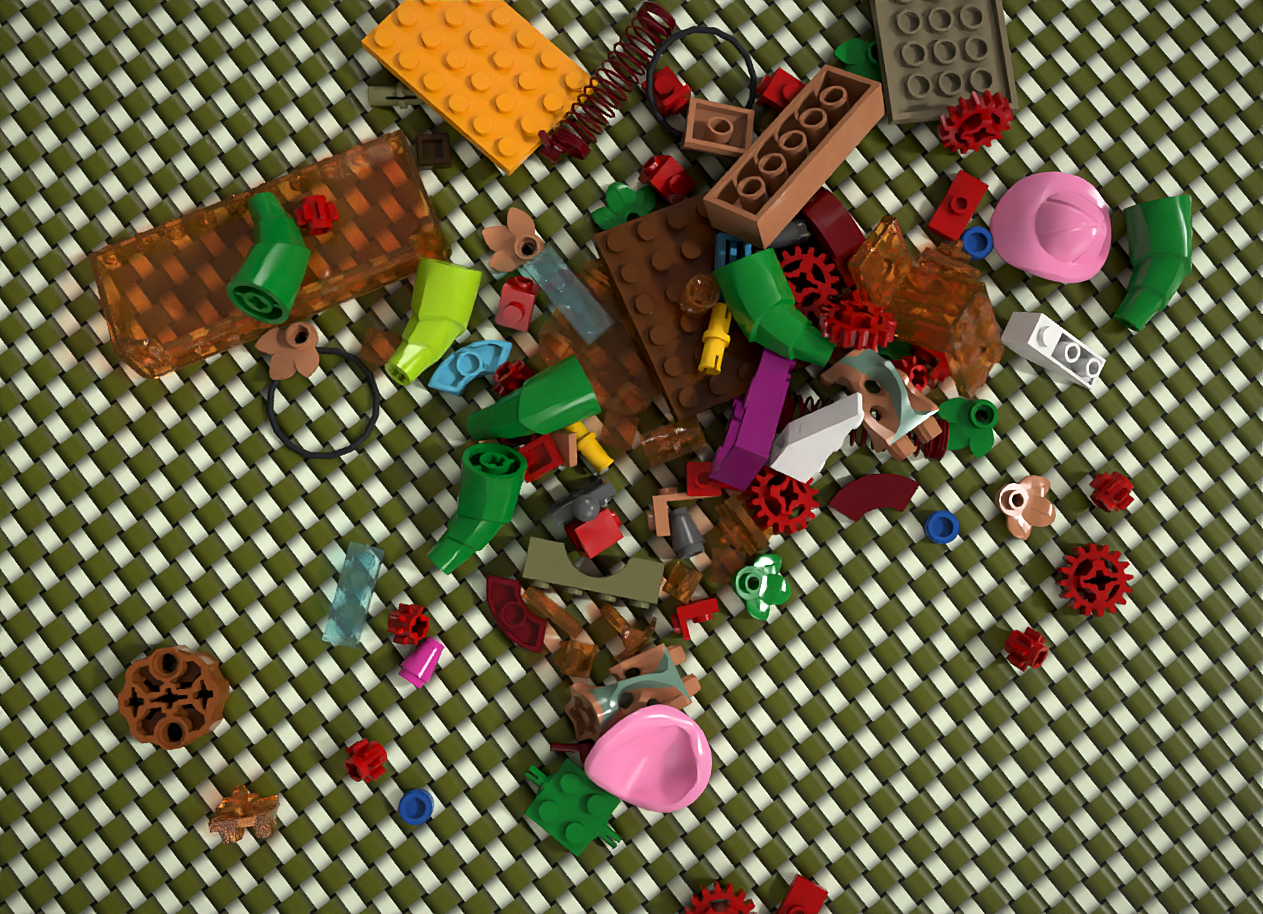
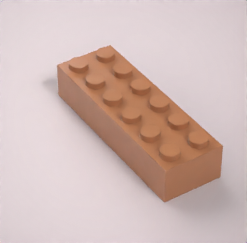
(794, 156)

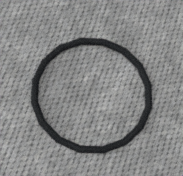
(703, 30)
(322, 455)

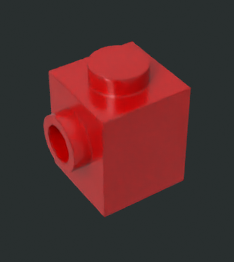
(596, 535)

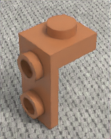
(658, 517)

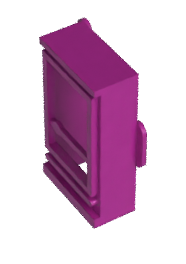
(753, 423)

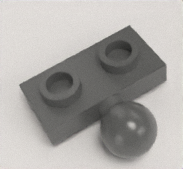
(583, 503)

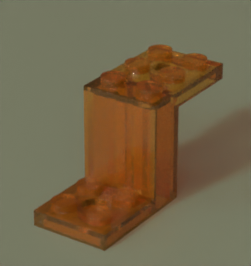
(929, 306)

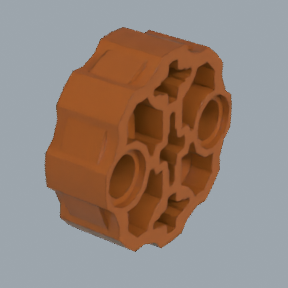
(194, 721)

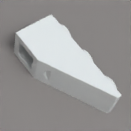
(1052, 347)
(812, 438)

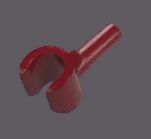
(551, 149)
(582, 747)

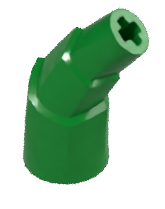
(1161, 257)
(274, 265)
(766, 311)
(541, 406)
(485, 502)

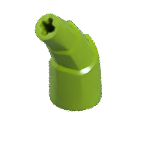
(441, 312)

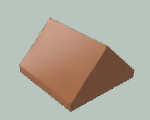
(717, 129)

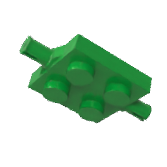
(572, 807)

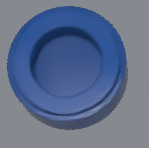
(977, 242)
(941, 527)
(416, 806)

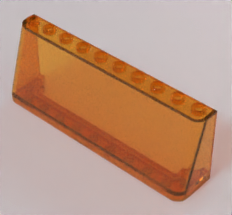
(169, 283)

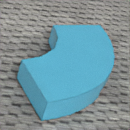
(468, 364)

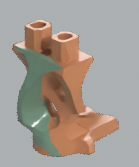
(898, 401)
(598, 707)

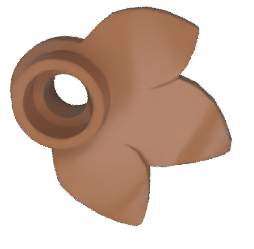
(510, 240)
(288, 354)
(1029, 506)

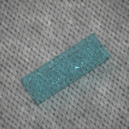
(568, 295)
(353, 594)

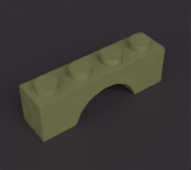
(550, 563)

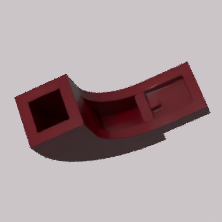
(834, 230)

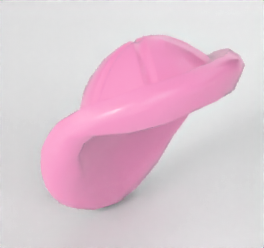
(1053, 227)
(652, 759)

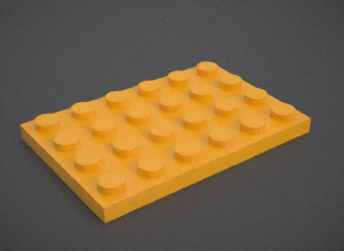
(481, 72)

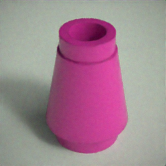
(421, 662)

